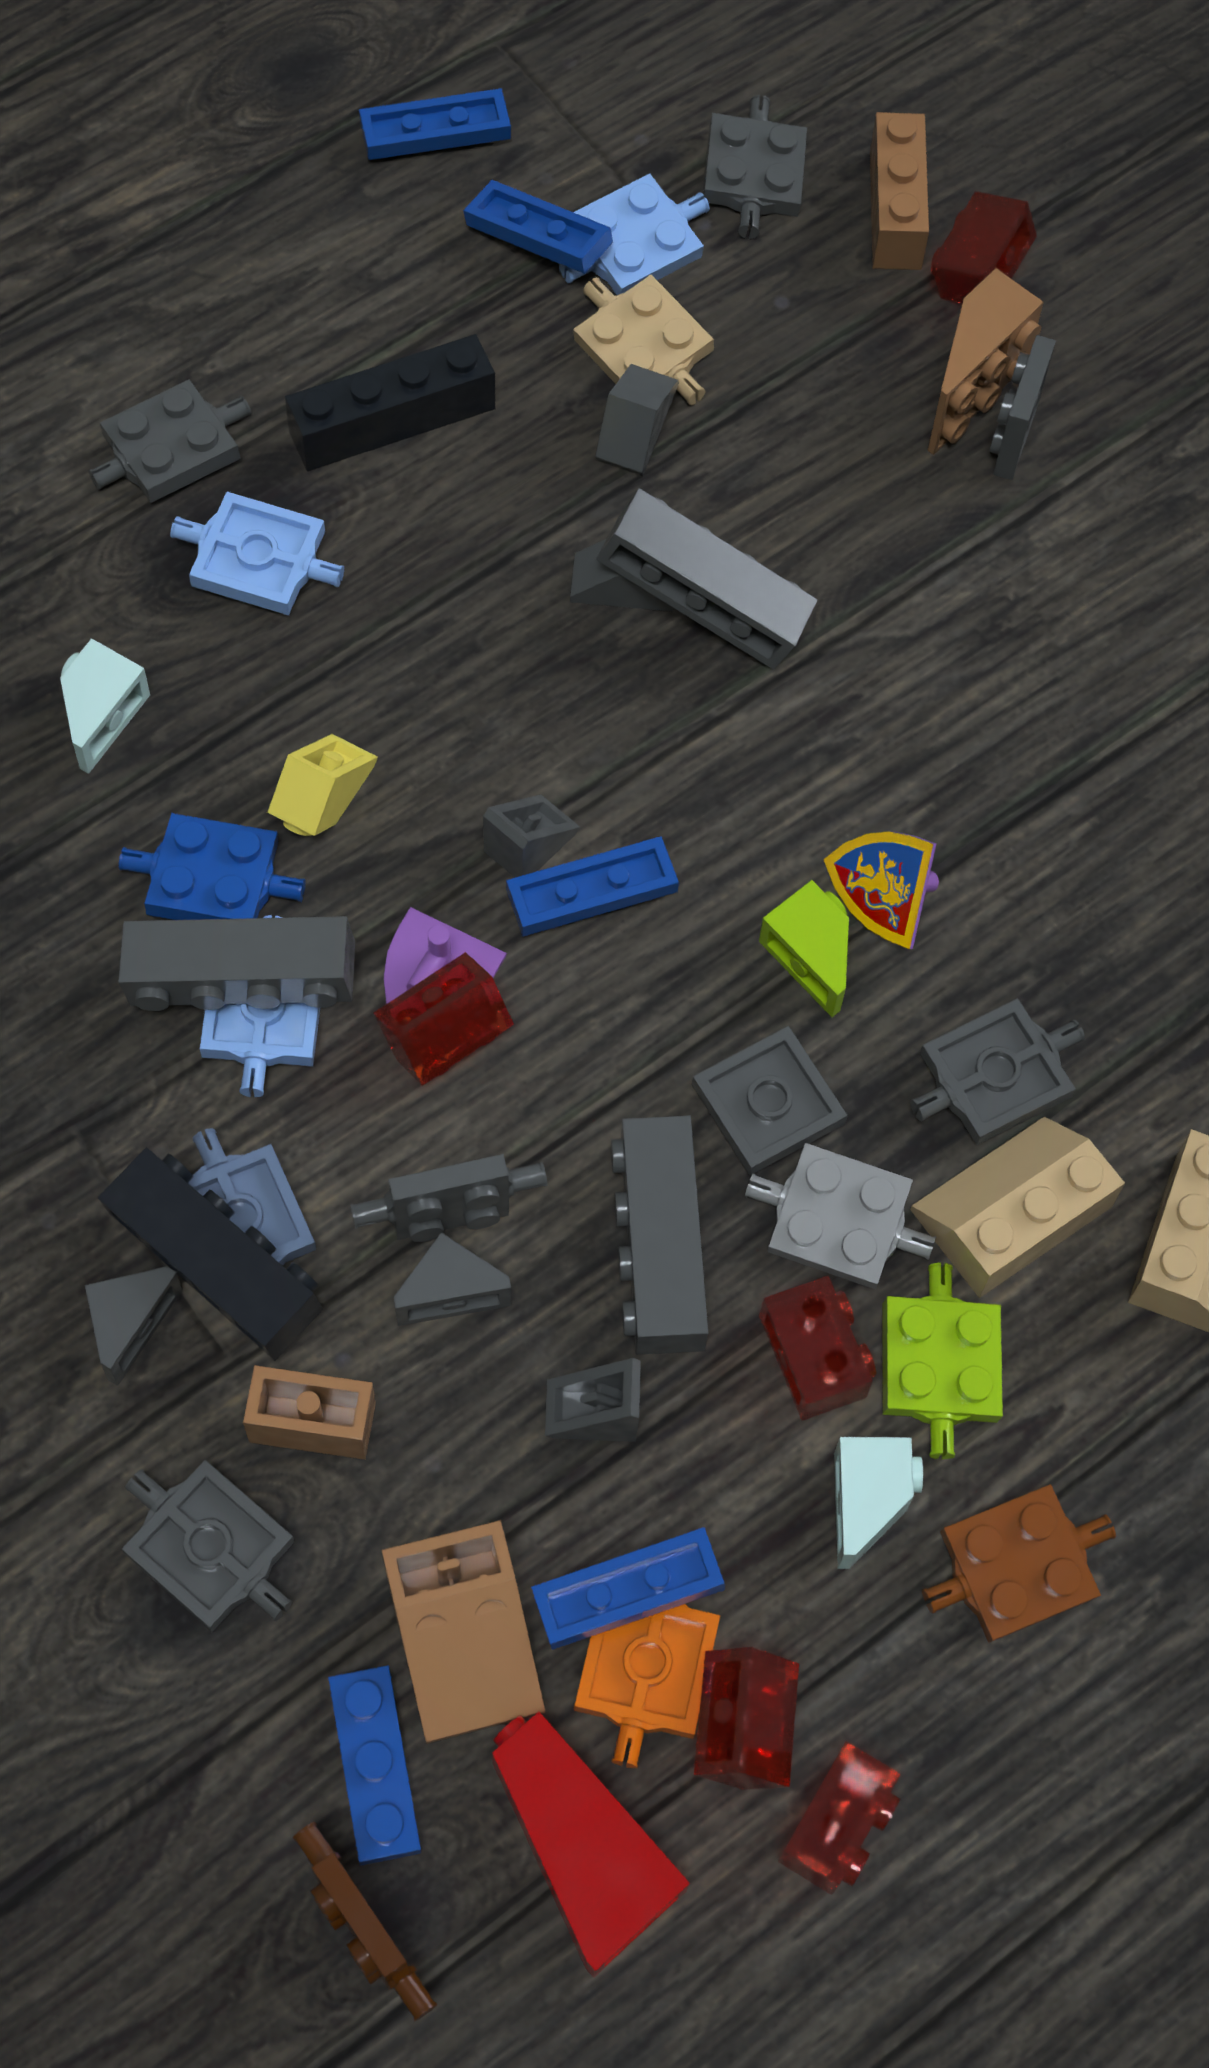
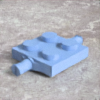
(646, 232)
(257, 553)
(260, 1038)

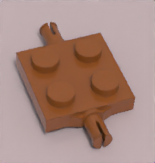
(1019, 1563)

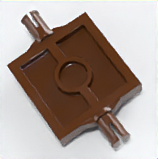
(371, 1946)

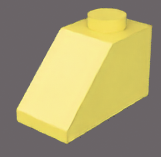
(319, 784)

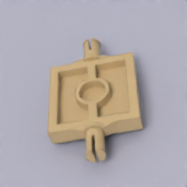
(644, 330)

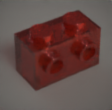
(985, 236)
(444, 1018)
(817, 1347)
(747, 1718)
(840, 1817)

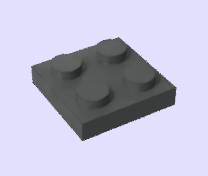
(1020, 406)
(769, 1100)

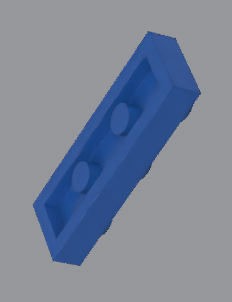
(435, 124)
(538, 226)
(592, 886)
(628, 1588)
(374, 1765)

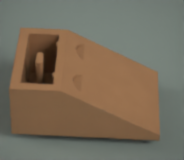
(992, 330)
(463, 1631)

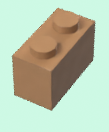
(309, 1412)

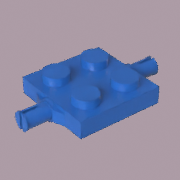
(211, 871)

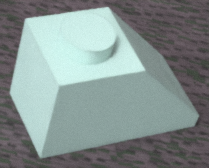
(100, 699)
(871, 1490)

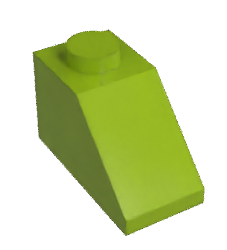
(811, 943)

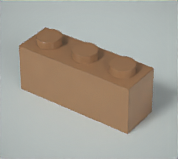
(899, 191)

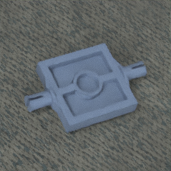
(256, 1193)

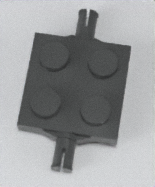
(754, 165)
(169, 441)
(997, 1071)
(449, 1197)
(208, 1545)

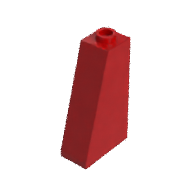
(588, 1847)

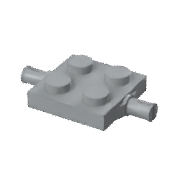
(840, 1216)

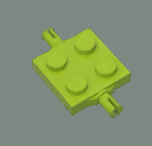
(942, 1360)

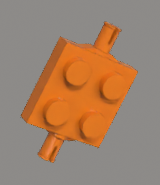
(648, 1676)

